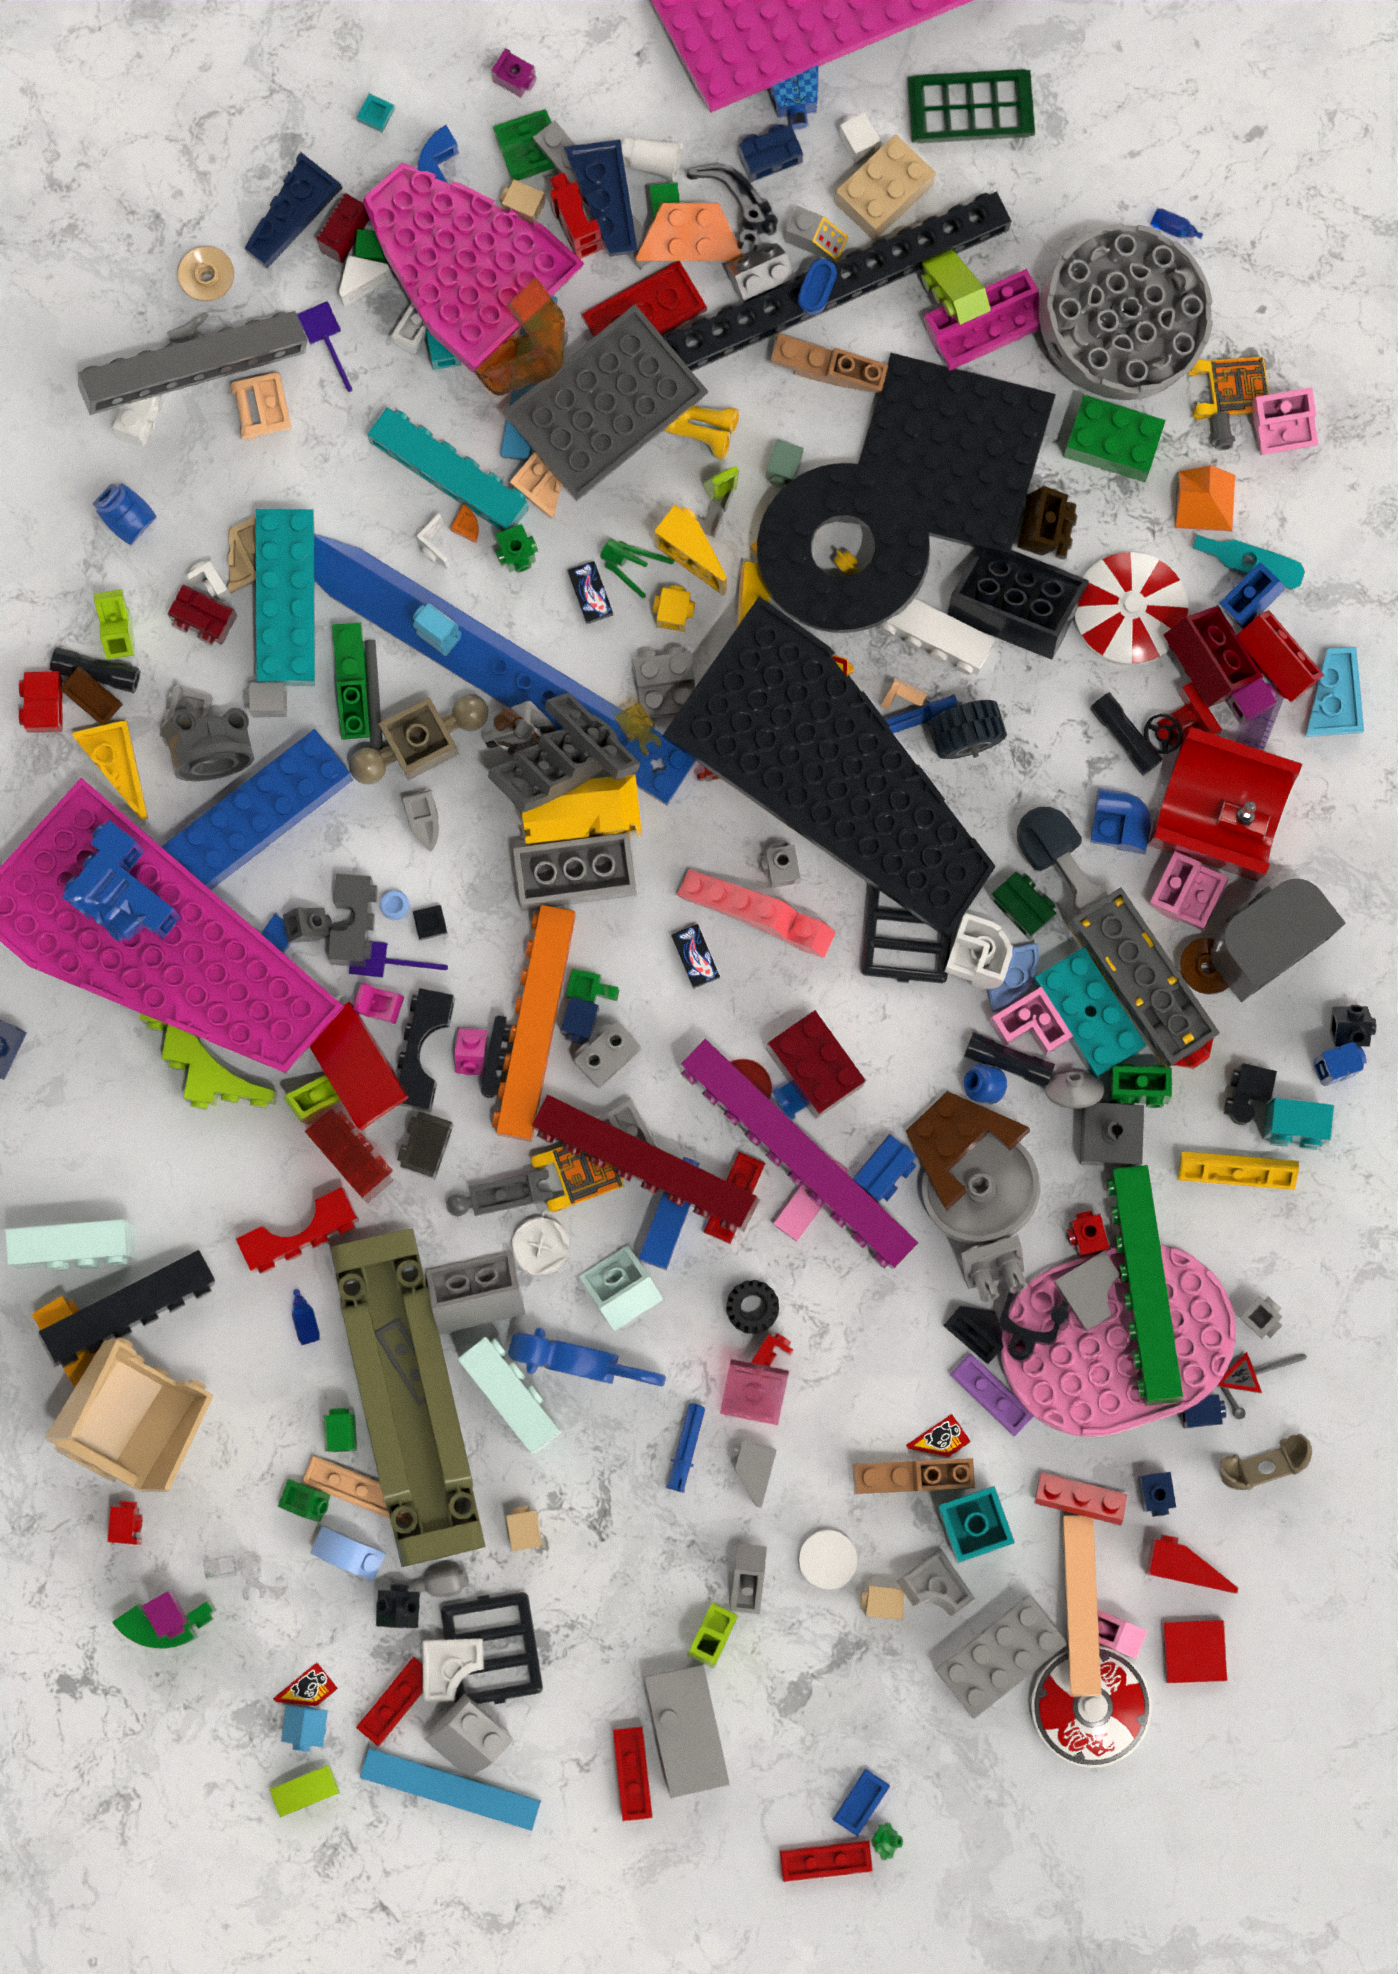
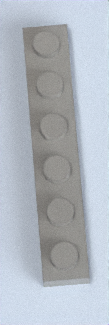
(552, 143)

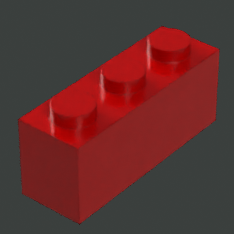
(1279, 656)

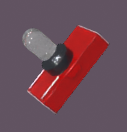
(1244, 819)

